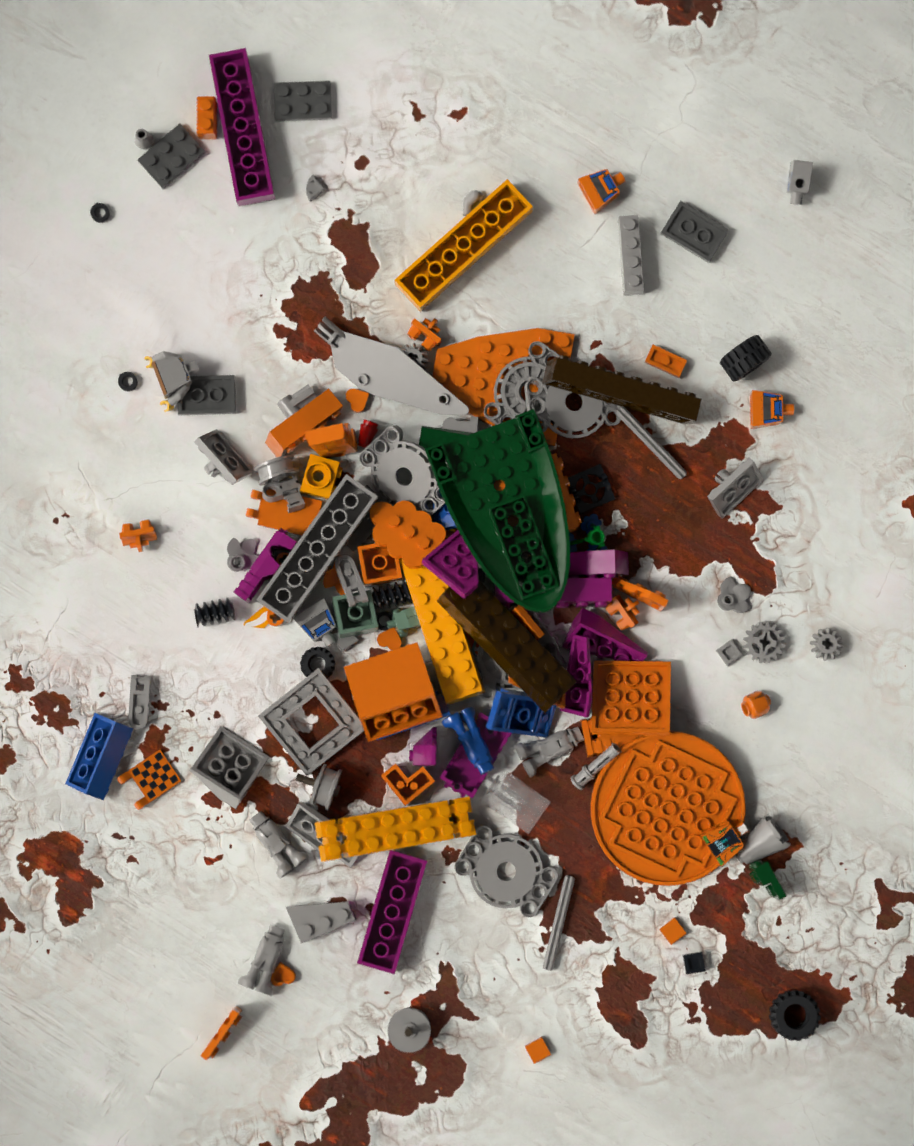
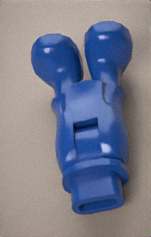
(472, 740)

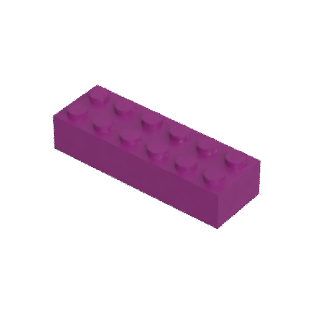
(577, 591)
(392, 911)

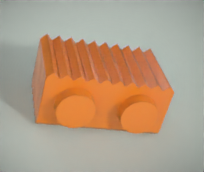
(206, 117)

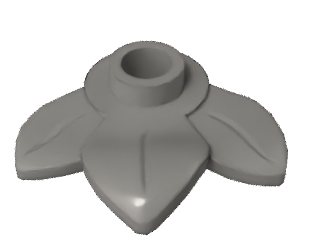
(243, 551)
(736, 594)

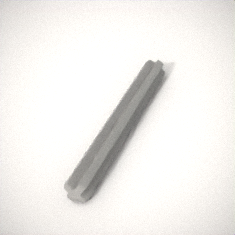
(651, 442)
(558, 923)

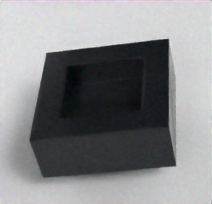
(694, 963)

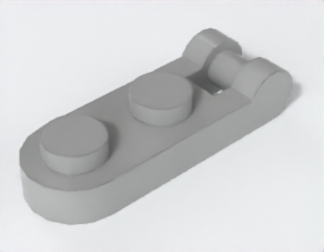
(350, 580)
(139, 702)

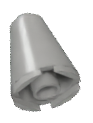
(762, 841)

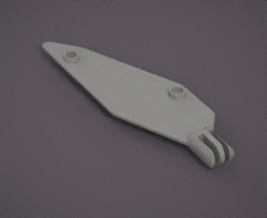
(387, 372)

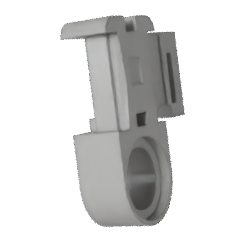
(290, 493)

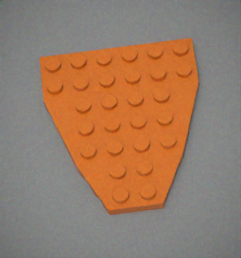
(474, 364)

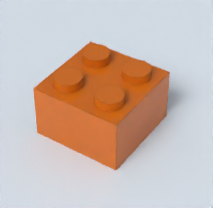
(378, 565)

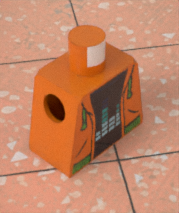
(724, 840)

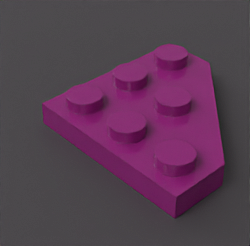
(454, 565)

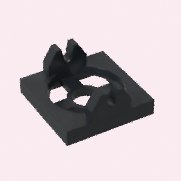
(608, 494)

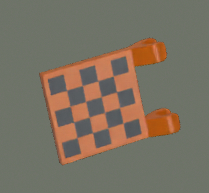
(152, 776)

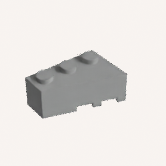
(318, 919)

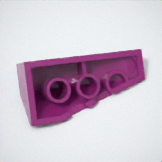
(603, 638)
(579, 666)
(425, 750)

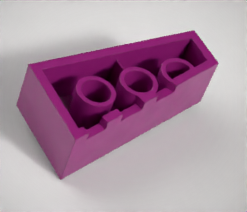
(598, 563)

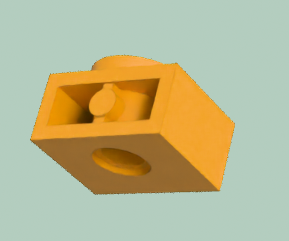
(324, 488)

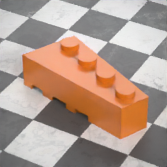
(314, 415)

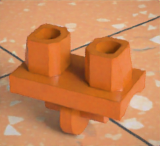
(431, 338)
(139, 537)
(619, 605)

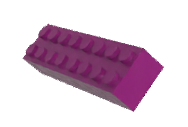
(241, 127)

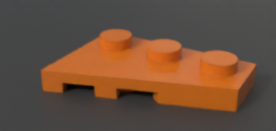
(223, 1033)

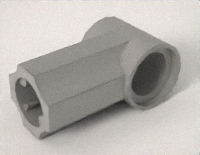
(293, 403)

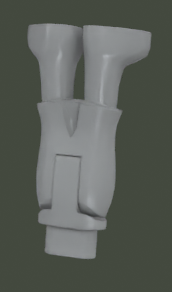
(549, 748)
(275, 842)
(265, 960)

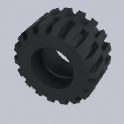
(745, 358)
(811, 1018)

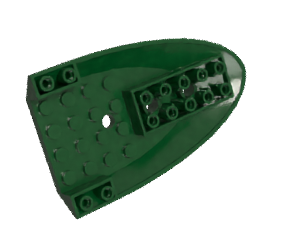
(532, 494)

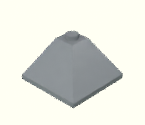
(229, 766)

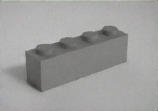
(630, 255)

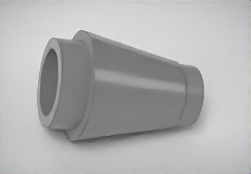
(145, 142)

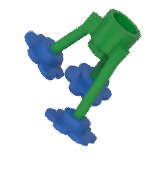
(595, 536)

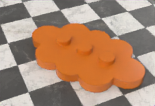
(405, 531)

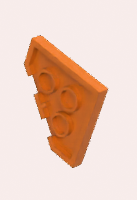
(640, 592)

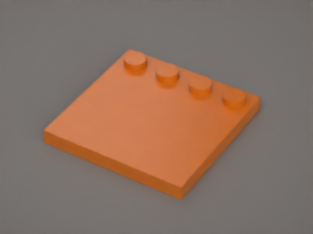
(631, 698)

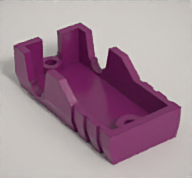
(264, 566)
(460, 768)

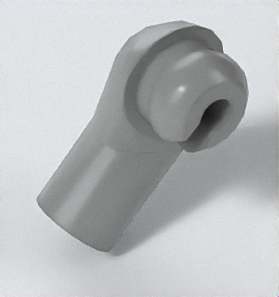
(469, 200)

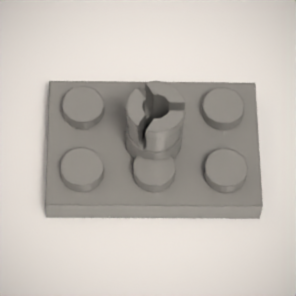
(222, 457)
(734, 487)

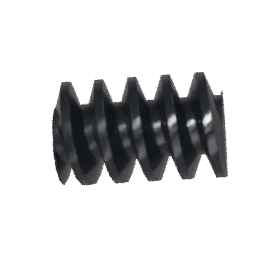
(391, 595)
(214, 612)

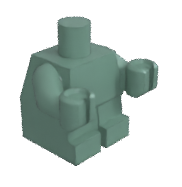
(403, 620)

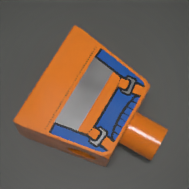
(600, 188)
(767, 409)

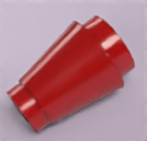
(367, 433)

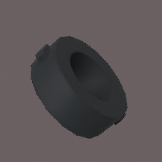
(101, 219)
(127, 374)
(382, 613)

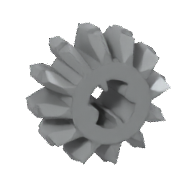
(417, 353)
(830, 639)

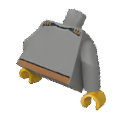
(172, 376)

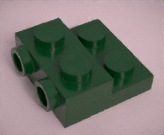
(763, 875)

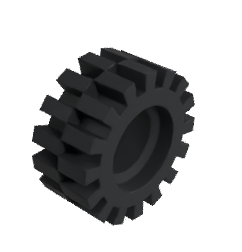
(317, 652)

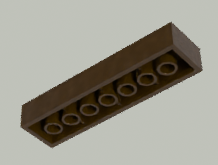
(621, 390)
(509, 644)

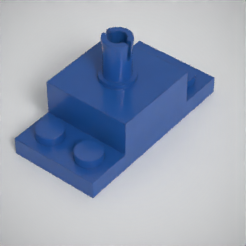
(519, 714)

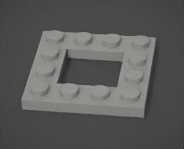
(313, 685)

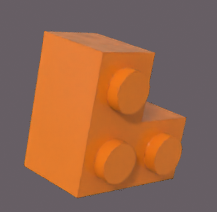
(405, 787)

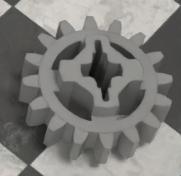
(771, 643)

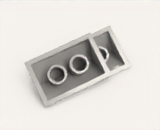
(303, 825)

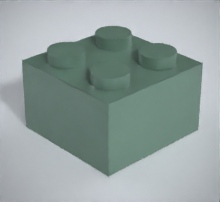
(356, 619)

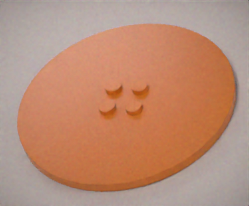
(656, 803)

